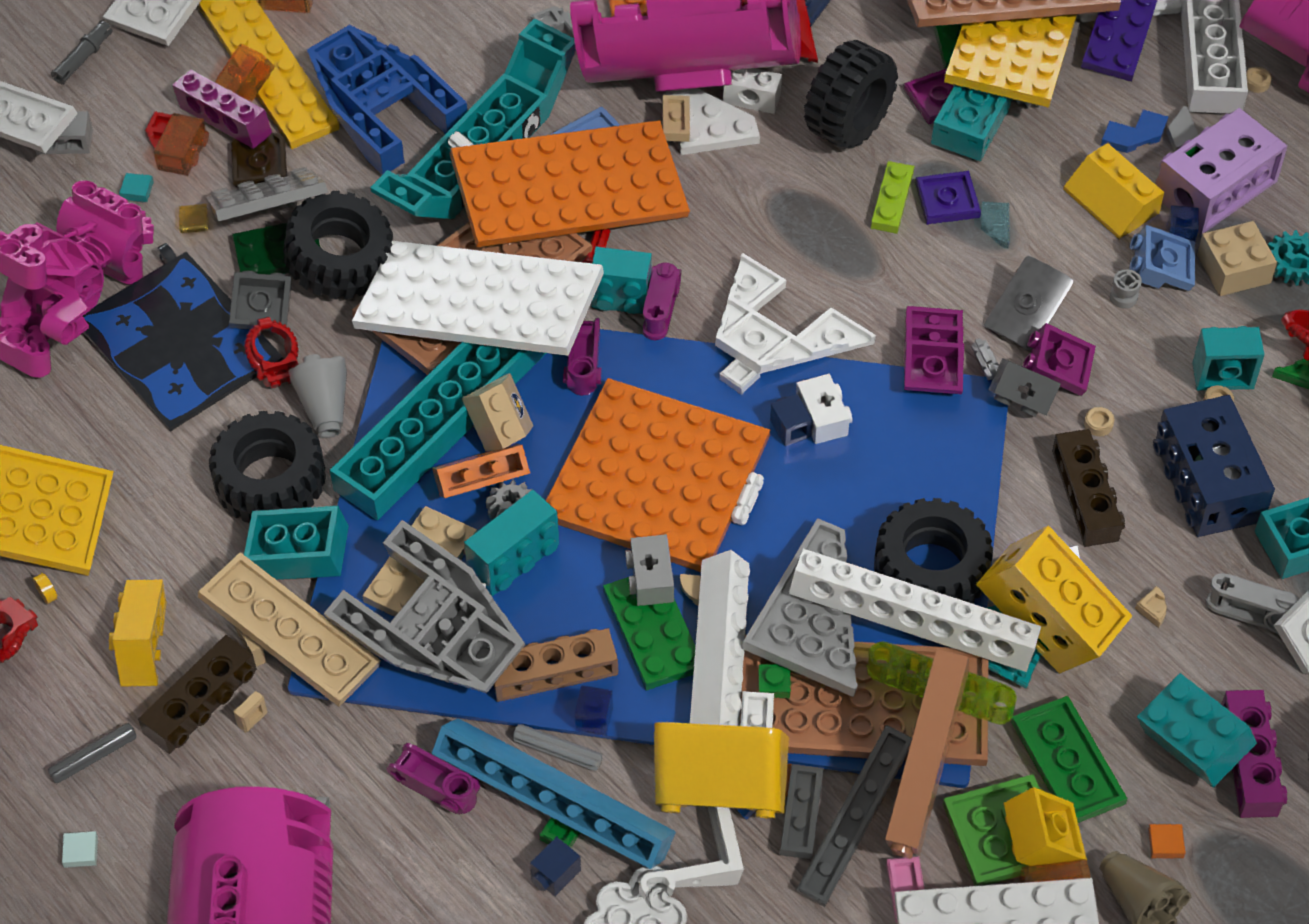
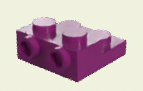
(1061, 358)

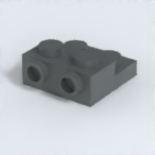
(259, 297)

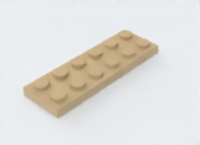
(289, 629)

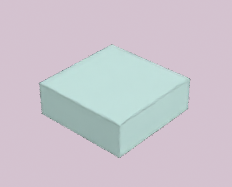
(80, 849)

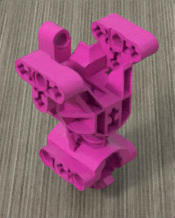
(61, 275)

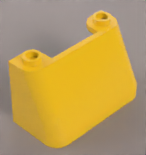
(720, 767)

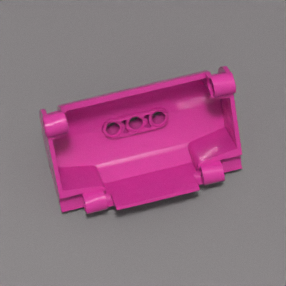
(684, 40)
(272, 841)

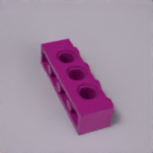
(222, 108)
(1252, 797)

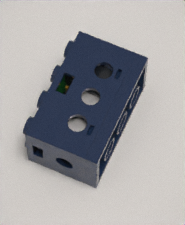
(1213, 465)

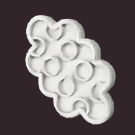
(624, 905)

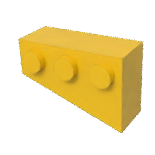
(137, 631)

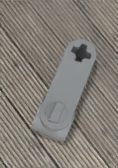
(1249, 601)

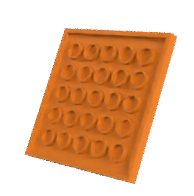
(655, 471)

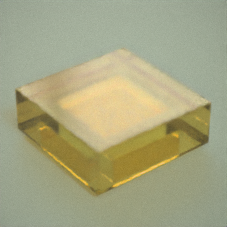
(193, 218)

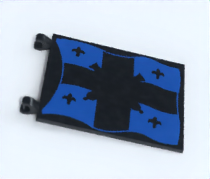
(175, 339)

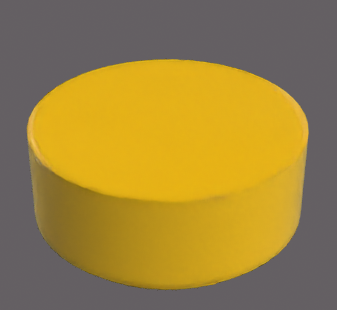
(45, 588)

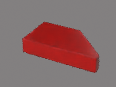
(156, 127)

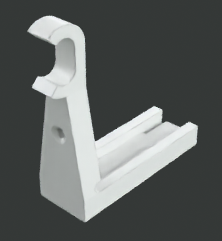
(718, 873)

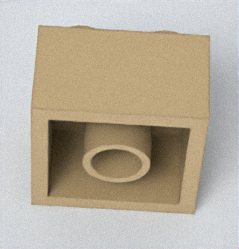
(1236, 258)

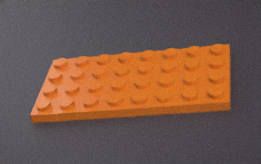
(568, 183)

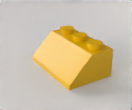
(1114, 191)

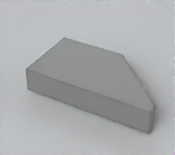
(1181, 129)

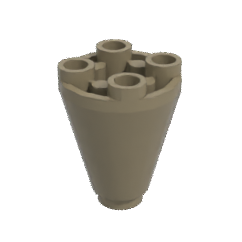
(1143, 891)

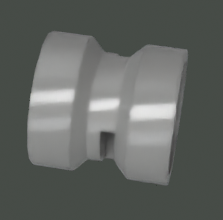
(1125, 288)

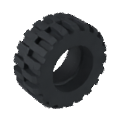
(850, 94)
(340, 216)
(260, 438)
(938, 525)

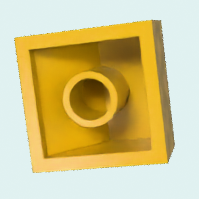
(1043, 828)

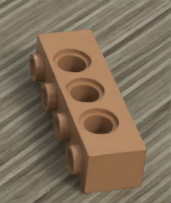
(569, 670)

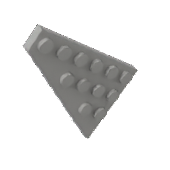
(805, 633)

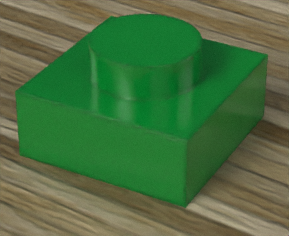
(774, 679)

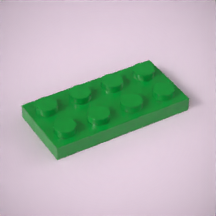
(653, 635)
(1069, 758)

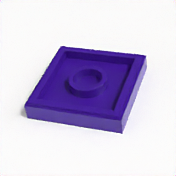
(947, 197)

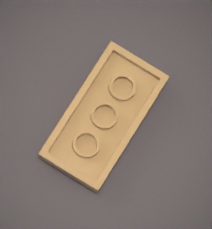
(397, 584)

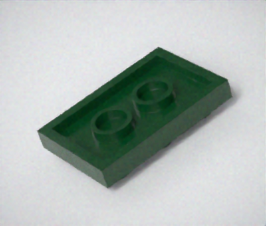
(262, 249)

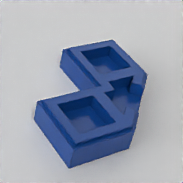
(1127, 138)

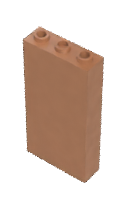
(927, 753)

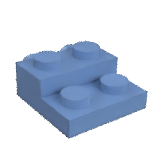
(1163, 258)

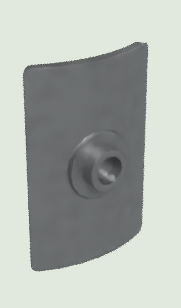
(1028, 301)

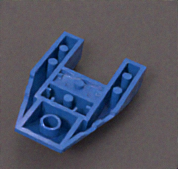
(367, 77)

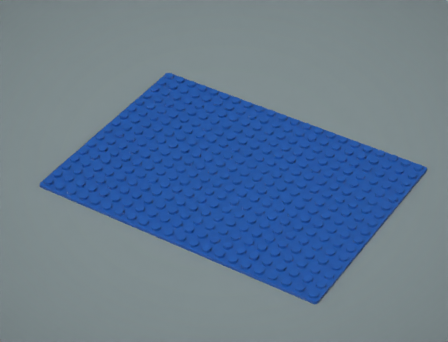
(895, 452)

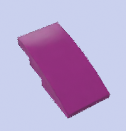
(933, 350)

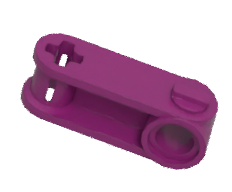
(660, 300)
(582, 369)
(435, 779)

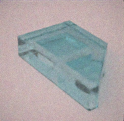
(996, 221)

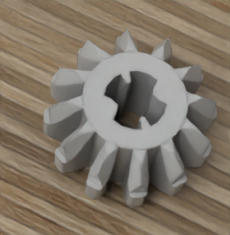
(504, 497)

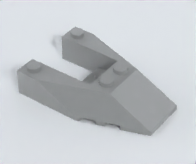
(445, 628)

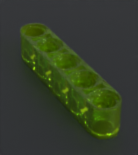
(902, 659)

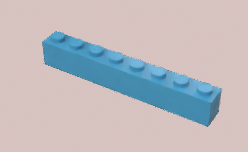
(554, 793)

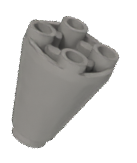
(321, 390)

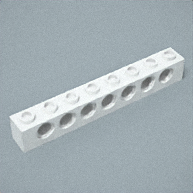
(915, 610)

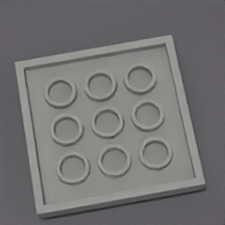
(265, 195)

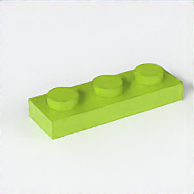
(892, 197)

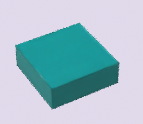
(136, 187)

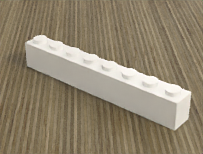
(720, 640)

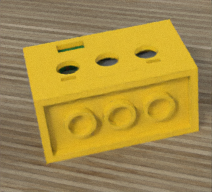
(1053, 588)

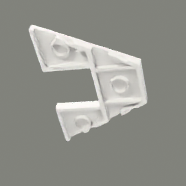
(765, 344)

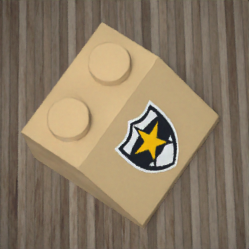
(498, 413)

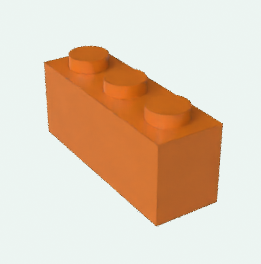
(481, 470)

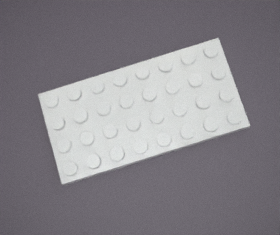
(479, 297)

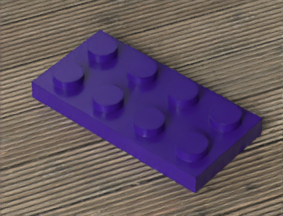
(1119, 39)

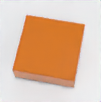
(1166, 841)

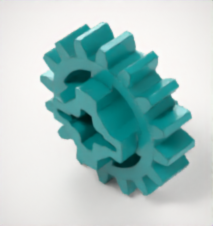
(1293, 257)

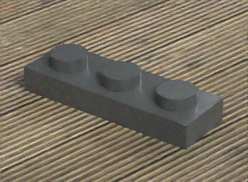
(801, 811)

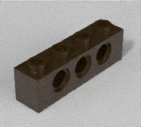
(1093, 526)
(202, 678)

